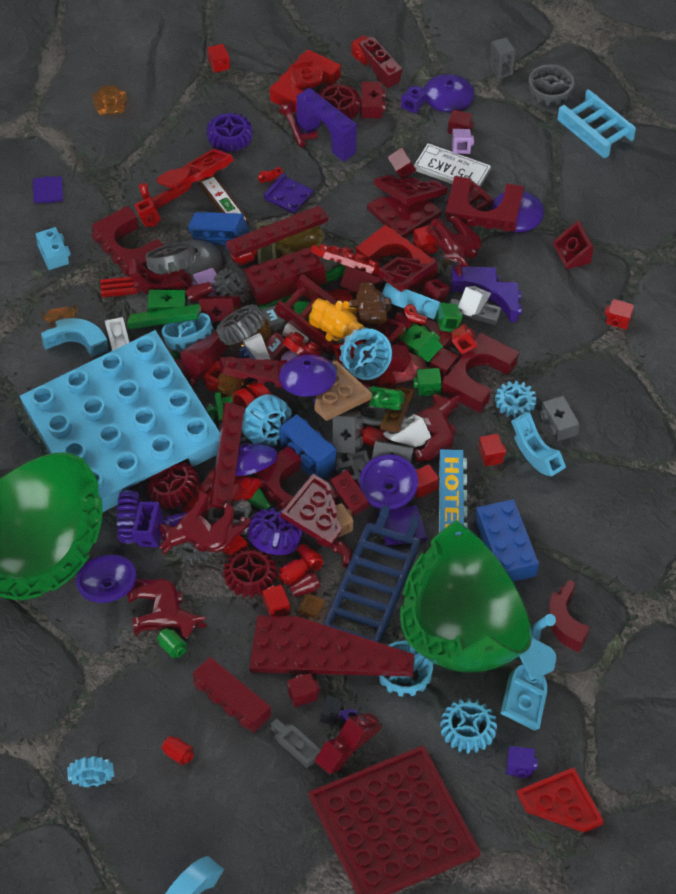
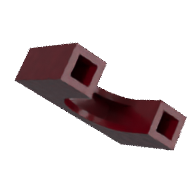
(503, 217)
(114, 227)
(488, 353)
(274, 475)

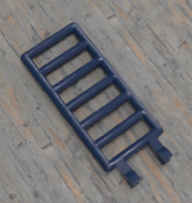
(356, 559)

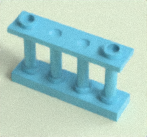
(587, 133)

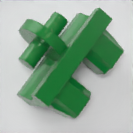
(386, 398)
(217, 412)

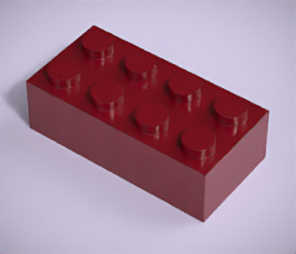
(278, 276)

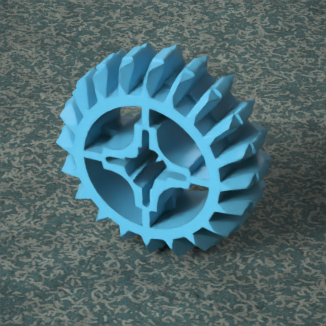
(465, 736)

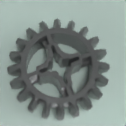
(240, 324)

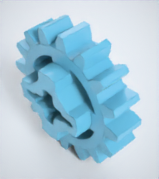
(515, 399)
(90, 771)

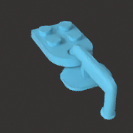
(526, 683)

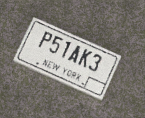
(446, 164)

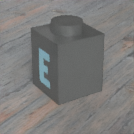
(275, 322)

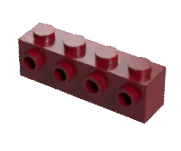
(231, 695)

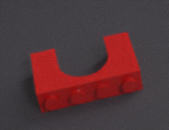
(286, 92)
(389, 242)

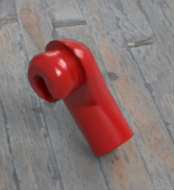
(269, 175)
(412, 315)

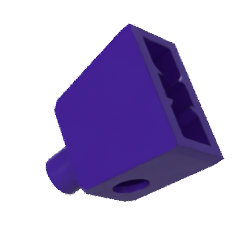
(145, 530)

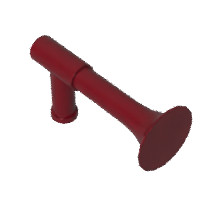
(287, 110)

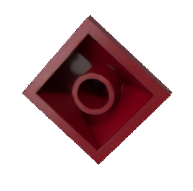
(354, 277)

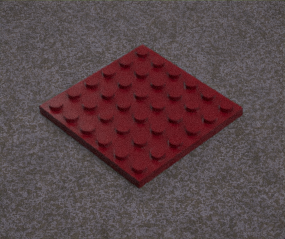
(393, 824)

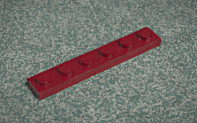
(276, 231)
(227, 456)

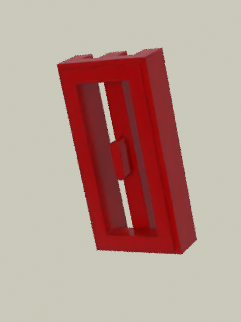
(119, 287)

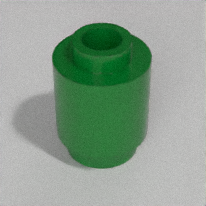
(172, 643)

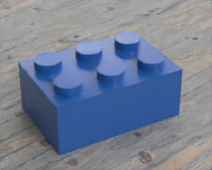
(316, 453)

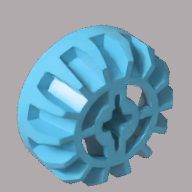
(184, 334)
(377, 352)
(259, 413)
(424, 669)

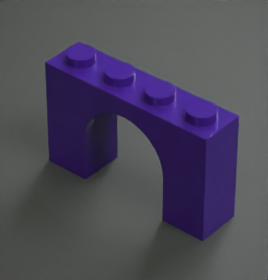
(313, 109)

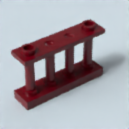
(312, 291)

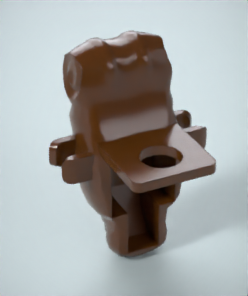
(370, 305)

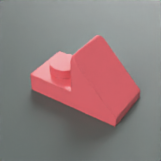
(415, 364)

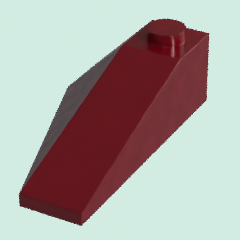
(201, 356)

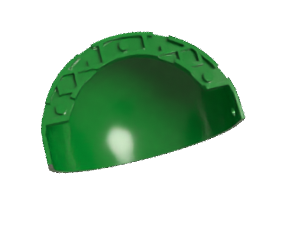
(46, 524)
(463, 605)

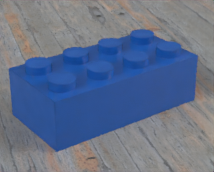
(507, 538)

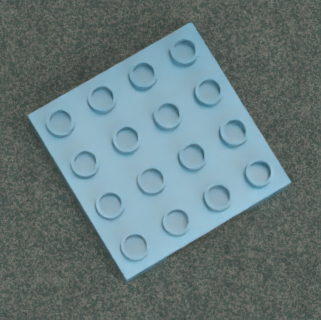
(124, 416)

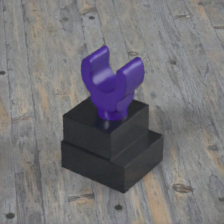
(333, 711)

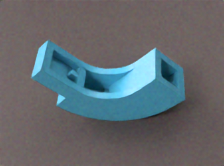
(424, 305)
(76, 331)
(542, 457)
(197, 877)

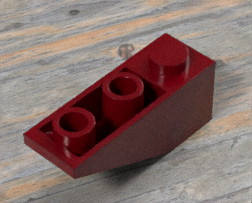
(382, 64)

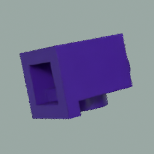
(415, 95)

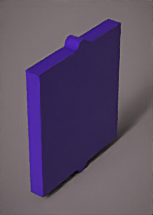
(48, 189)

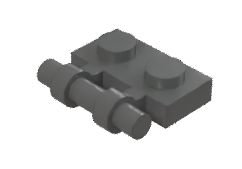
(355, 462)

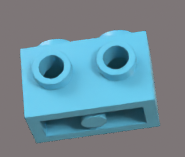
(52, 248)

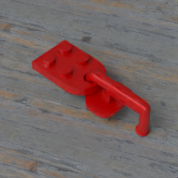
(182, 178)

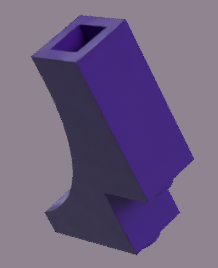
(502, 293)

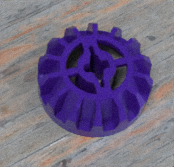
(272, 537)

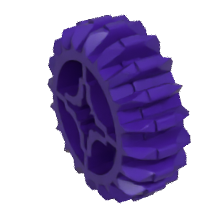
(239, 135)
(126, 513)

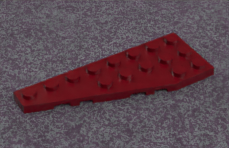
(261, 370)
(308, 647)

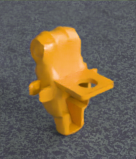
(334, 319)

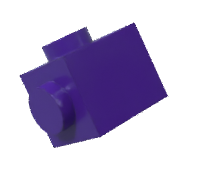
(521, 762)

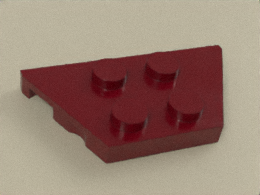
(405, 272)

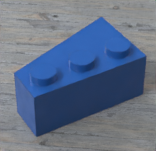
(217, 227)

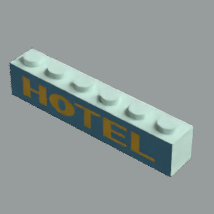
(451, 488)

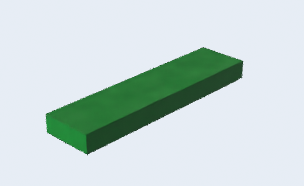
(164, 316)

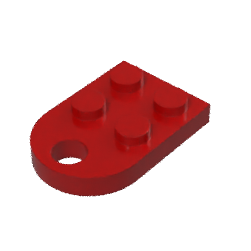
(298, 345)

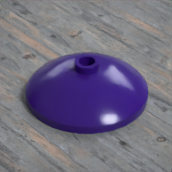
(449, 93)
(531, 211)
(308, 375)
(254, 458)
(388, 471)
(106, 578)

